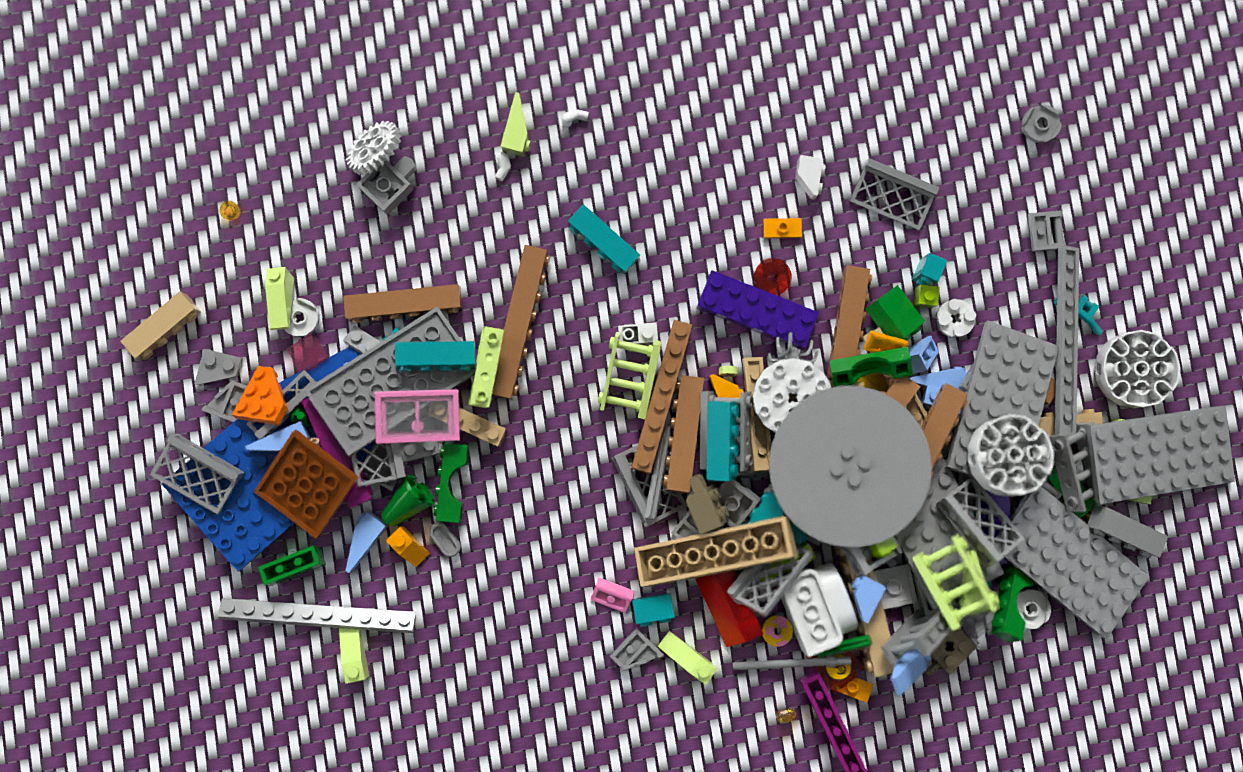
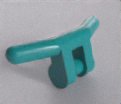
(1087, 316)

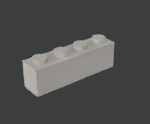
(1127, 531)

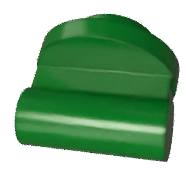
(300, 414)

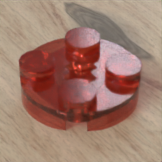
(779, 268)

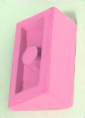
(612, 595)

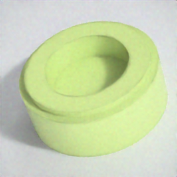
(728, 371)

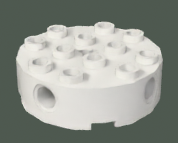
(1139, 350)
(779, 380)
(1006, 437)

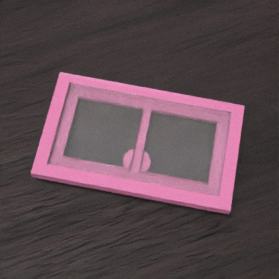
(416, 416)

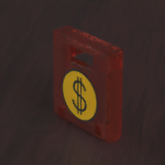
(840, 674)

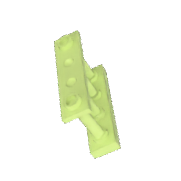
(486, 368)
(644, 387)
(944, 598)

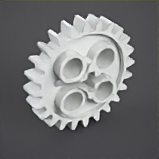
(373, 147)

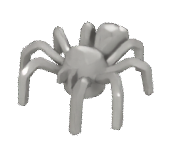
(792, 352)

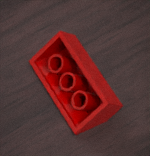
(734, 621)

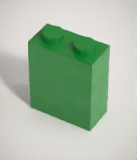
(896, 314)

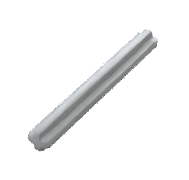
(658, 474)

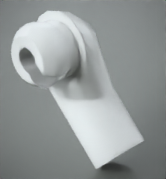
(574, 114)
(505, 166)

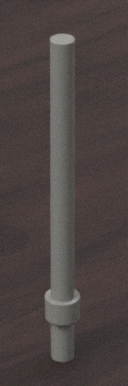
(830, 661)

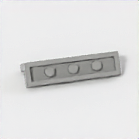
(294, 403)

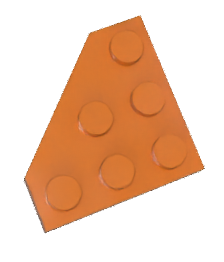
(262, 398)

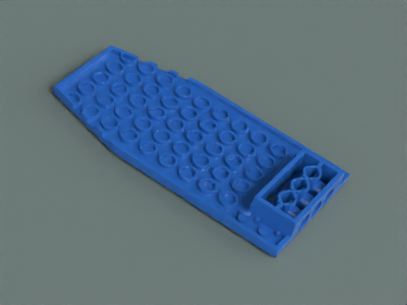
(247, 520)

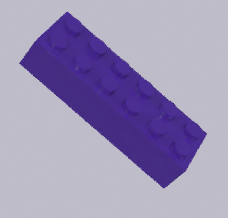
(757, 309)

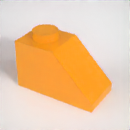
(724, 388)
(407, 546)

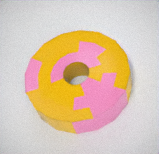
(785, 630)

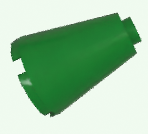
(407, 501)

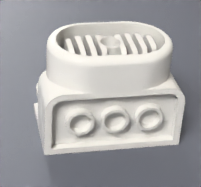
(819, 608)

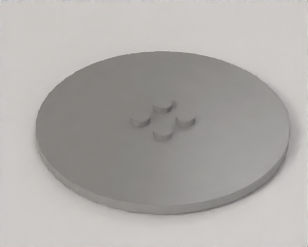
(850, 466)

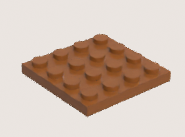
(306, 484)

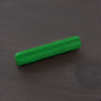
(848, 645)

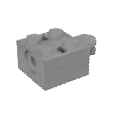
(389, 184)

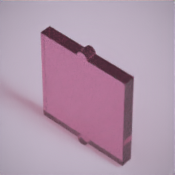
(307, 353)

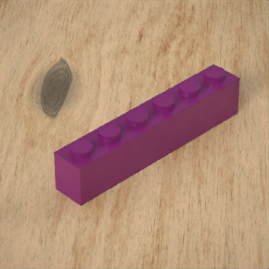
(329, 443)
(832, 722)

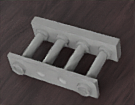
(746, 403)
(1066, 469)
(919, 633)

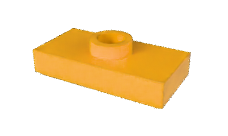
(782, 228)
(880, 342)
(857, 689)

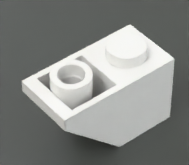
(808, 174)
(638, 333)

